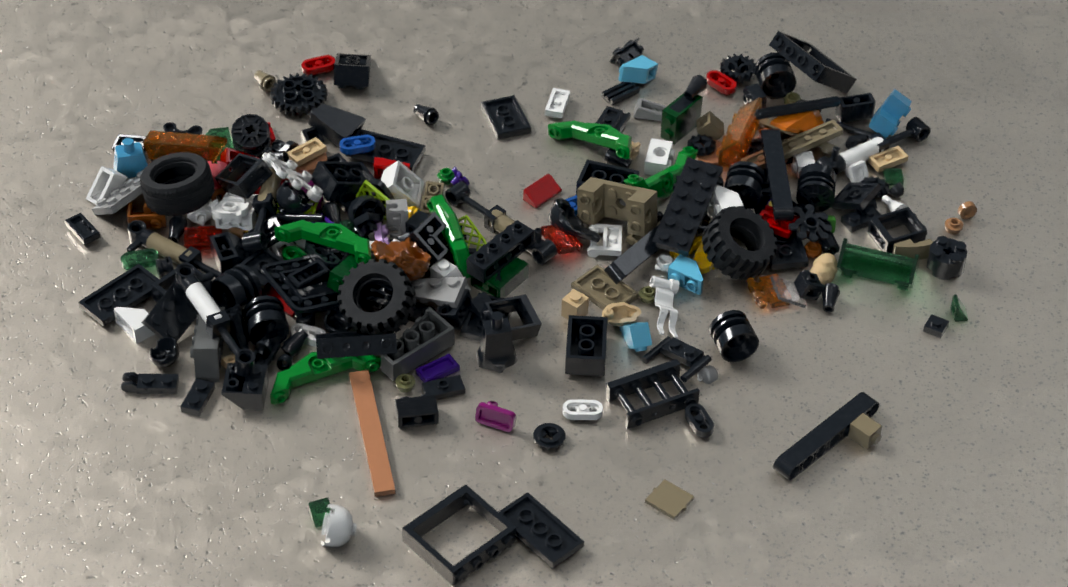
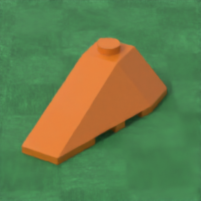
(798, 122)

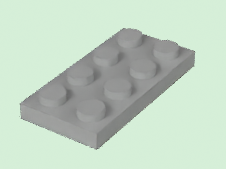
(119, 197)

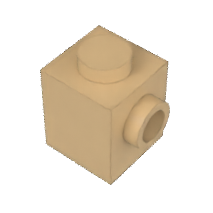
(574, 304)

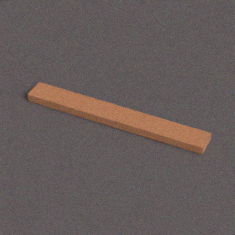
(372, 433)

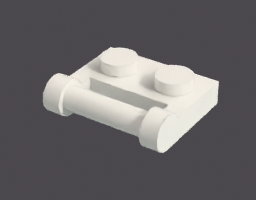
(611, 240)

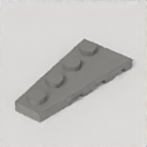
(440, 290)

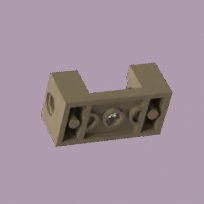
(601, 198)

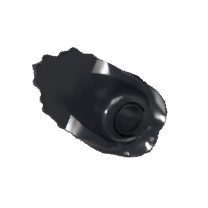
(564, 219)

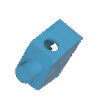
(129, 158)

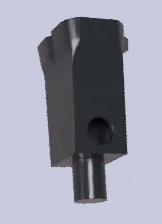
(496, 344)

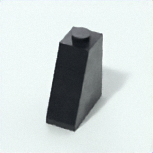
(335, 123)

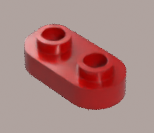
(318, 65)
(721, 82)

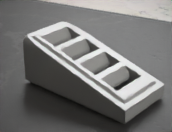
(648, 110)

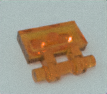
(766, 286)

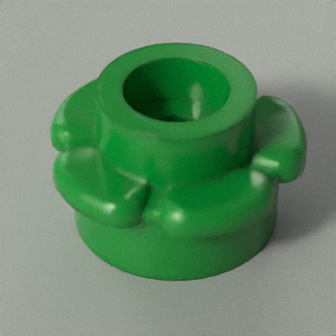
(445, 175)

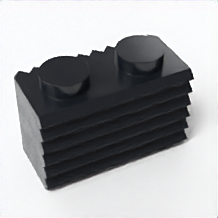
(855, 108)
(416, 411)

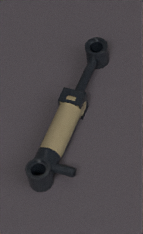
(264, 206)
(497, 220)
(140, 235)

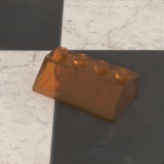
(739, 134)
(164, 143)

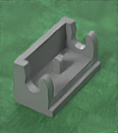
(396, 216)

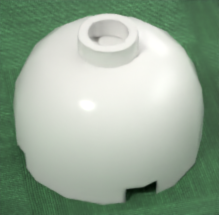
(337, 526)

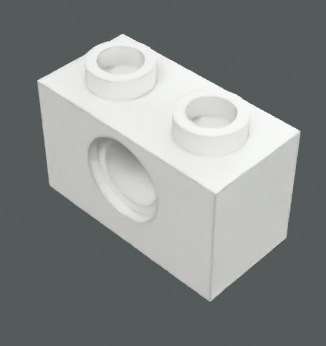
(658, 156)

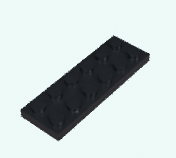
(687, 206)

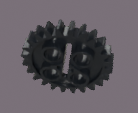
(298, 94)

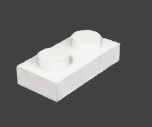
(557, 103)

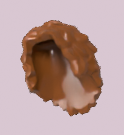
(405, 255)

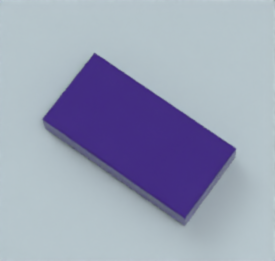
(438, 369)

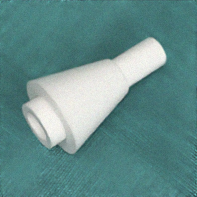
(892, 204)

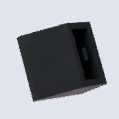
(227, 250)
(248, 391)

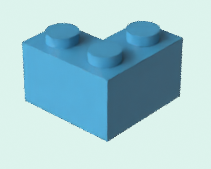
(888, 115)

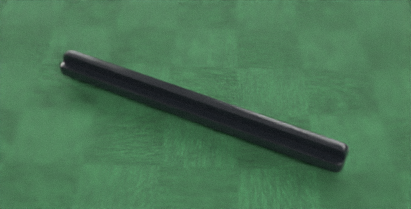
(798, 107)

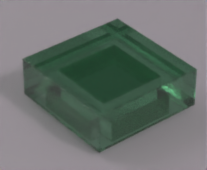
(893, 176)

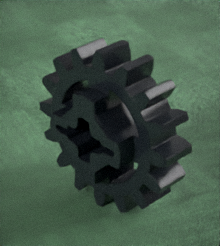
(738, 68)

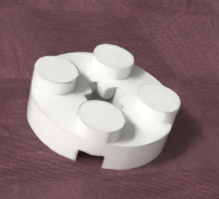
(230, 209)

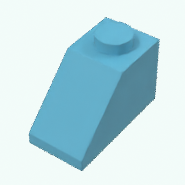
(637, 335)

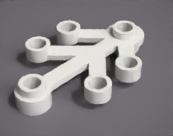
(288, 170)

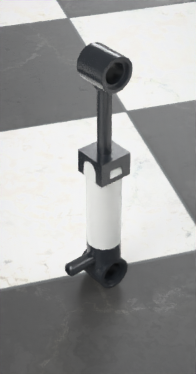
(875, 144)
(216, 321)

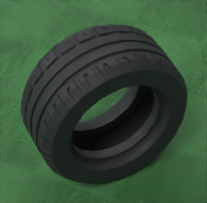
(177, 184)

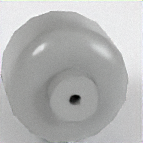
(707, 374)

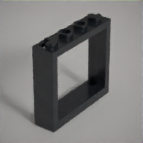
(813, 64)
(464, 496)

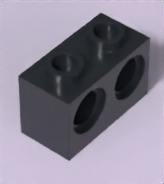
(456, 316)

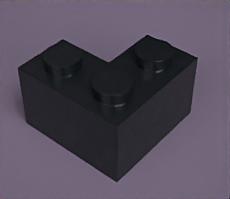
(426, 237)

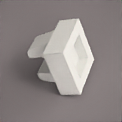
(857, 171)

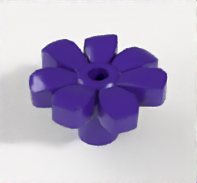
(459, 177)

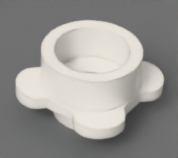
(663, 262)

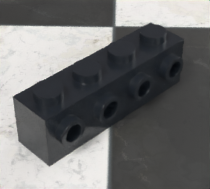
(500, 251)

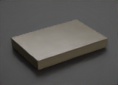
(602, 289)

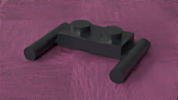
(683, 353)

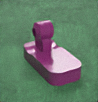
(495, 417)

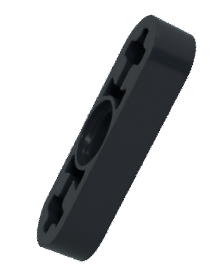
(322, 253)

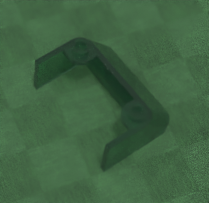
(877, 265)

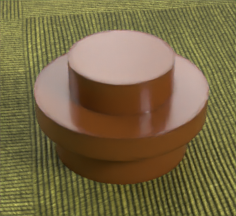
(813, 249)

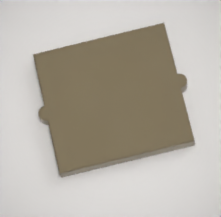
(669, 499)

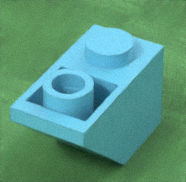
(638, 70)
(687, 273)

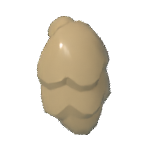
(825, 267)
(621, 313)

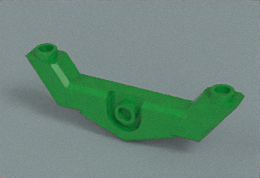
(594, 133)
(664, 180)
(452, 232)
(326, 234)
(312, 369)

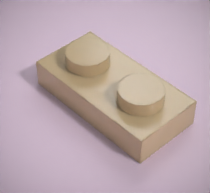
(307, 151)
(888, 159)

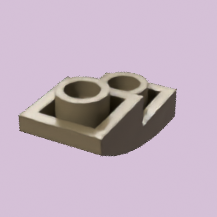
(431, 189)
(909, 249)

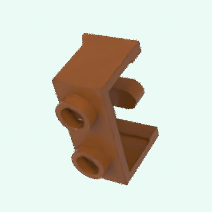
(150, 218)

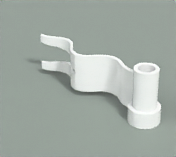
(664, 300)

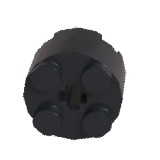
(947, 258)

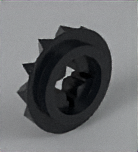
(708, 142)
(883, 185)
(552, 430)

